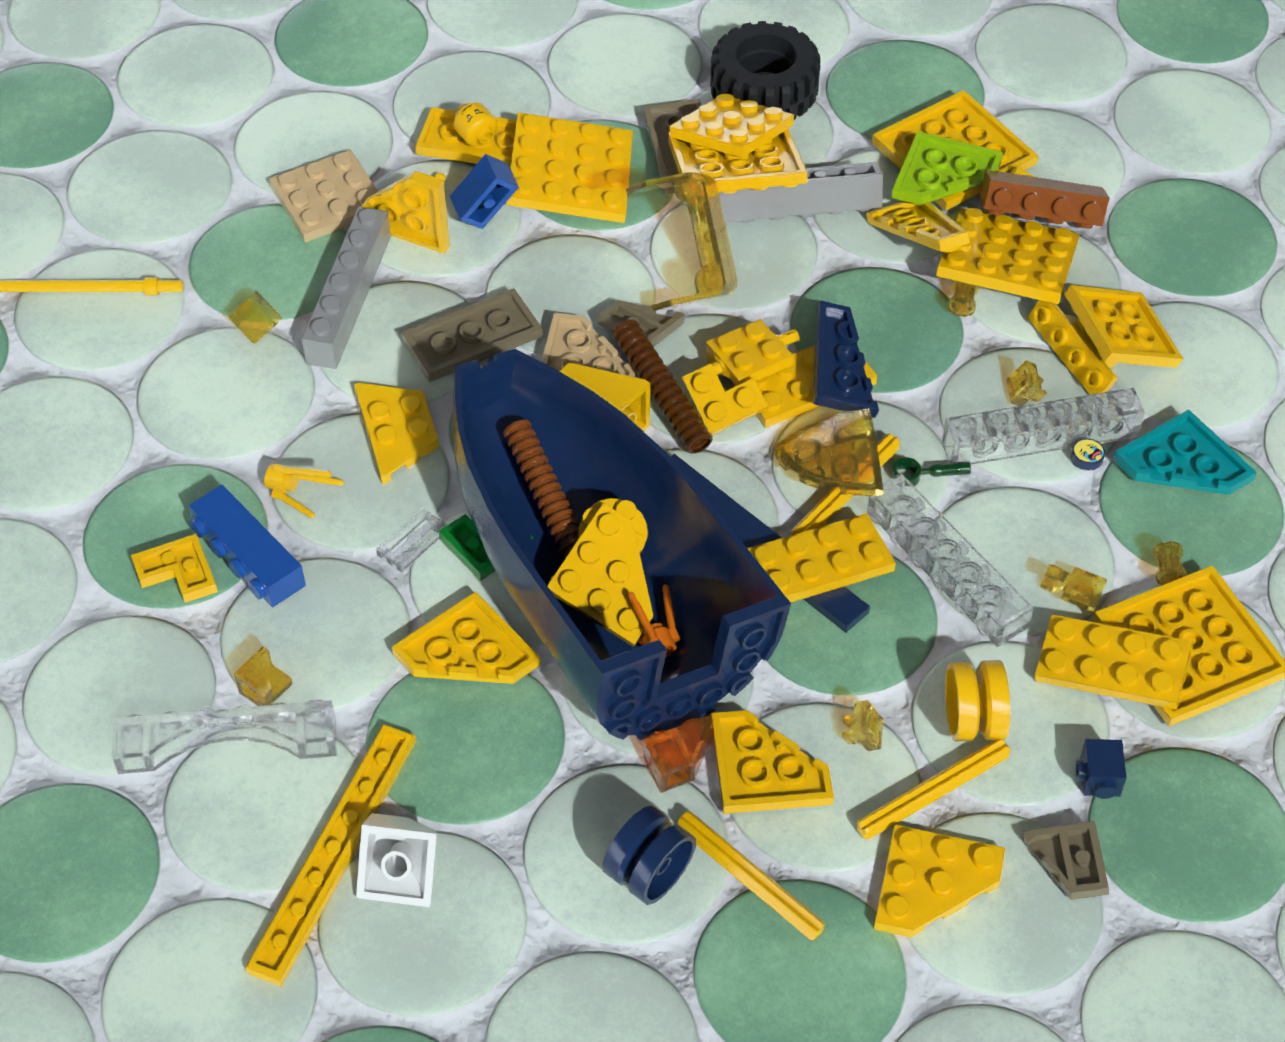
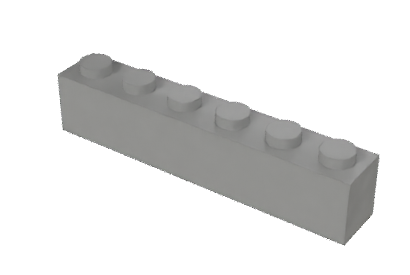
(826, 191)
(346, 288)

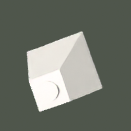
(396, 860)

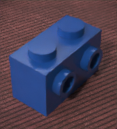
(484, 191)

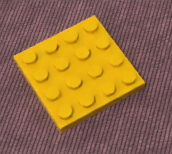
(961, 120)
(767, 166)
(571, 167)
(1011, 256)
(1228, 649)

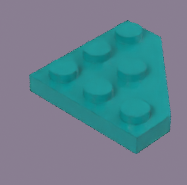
(1185, 456)

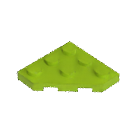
(942, 168)

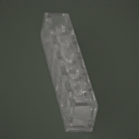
(1042, 426)
(950, 561)

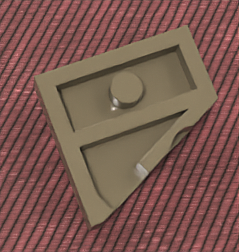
(654, 325)
(1071, 858)

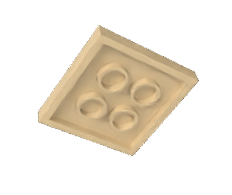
(323, 194)

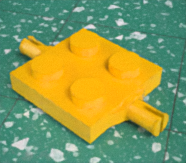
(751, 352)

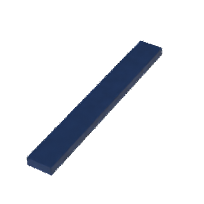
(837, 605)

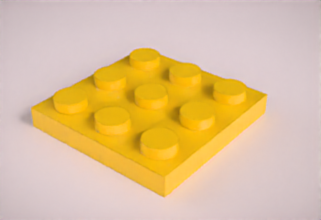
(732, 125)
(1123, 326)

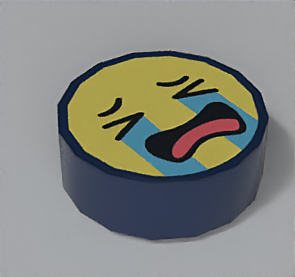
(1087, 454)

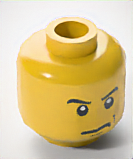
(475, 124)

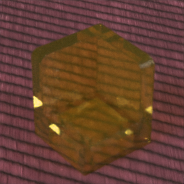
(255, 317)
(261, 680)

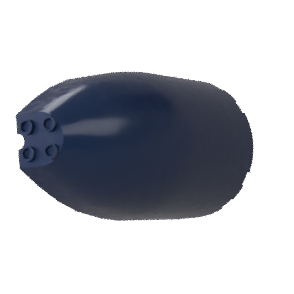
(719, 592)

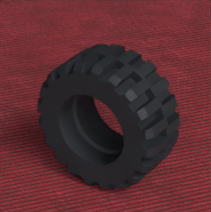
(771, 50)

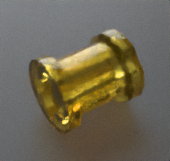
(963, 299)
(1169, 562)

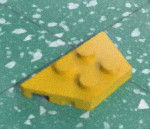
(396, 426)

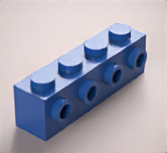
(246, 546)

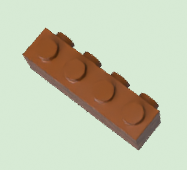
(1043, 198)

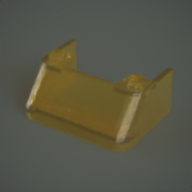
(701, 195)

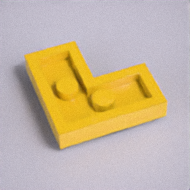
(719, 407)
(178, 560)

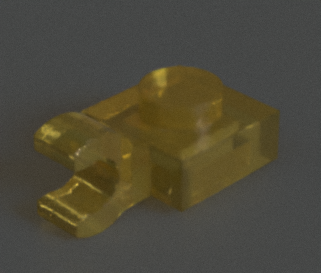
(1079, 587)

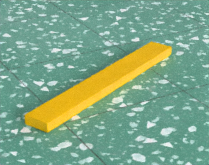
(330, 856)

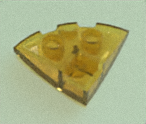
(835, 453)

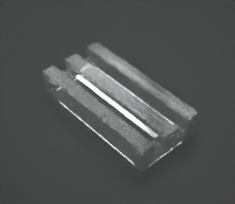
(415, 543)

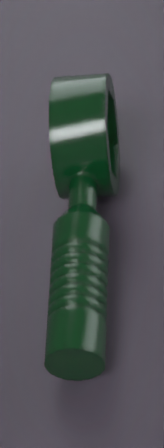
(934, 470)

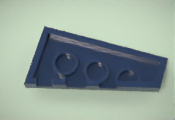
(838, 363)

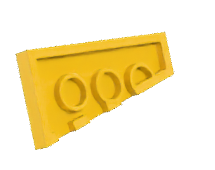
(920, 224)

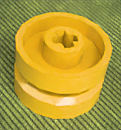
(977, 700)

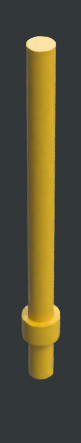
(150, 286)

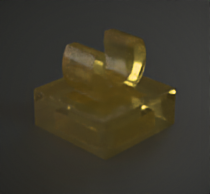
(1025, 384)
(865, 725)

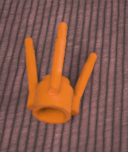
(656, 631)

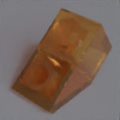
(678, 752)

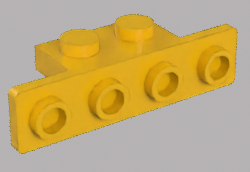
(1073, 346)

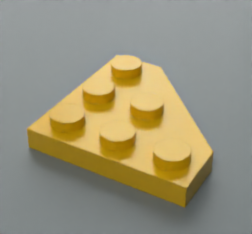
(415, 210)
(602, 573)
(467, 645)
(765, 767)
(933, 878)

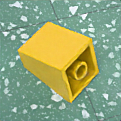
(624, 392)

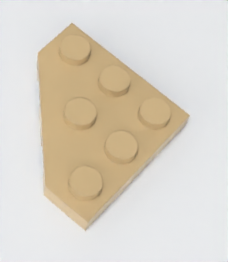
(576, 342)

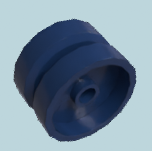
(649, 855)

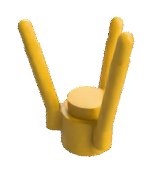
(285, 479)

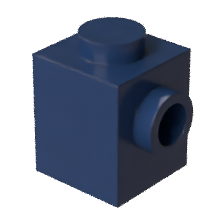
(1102, 768)

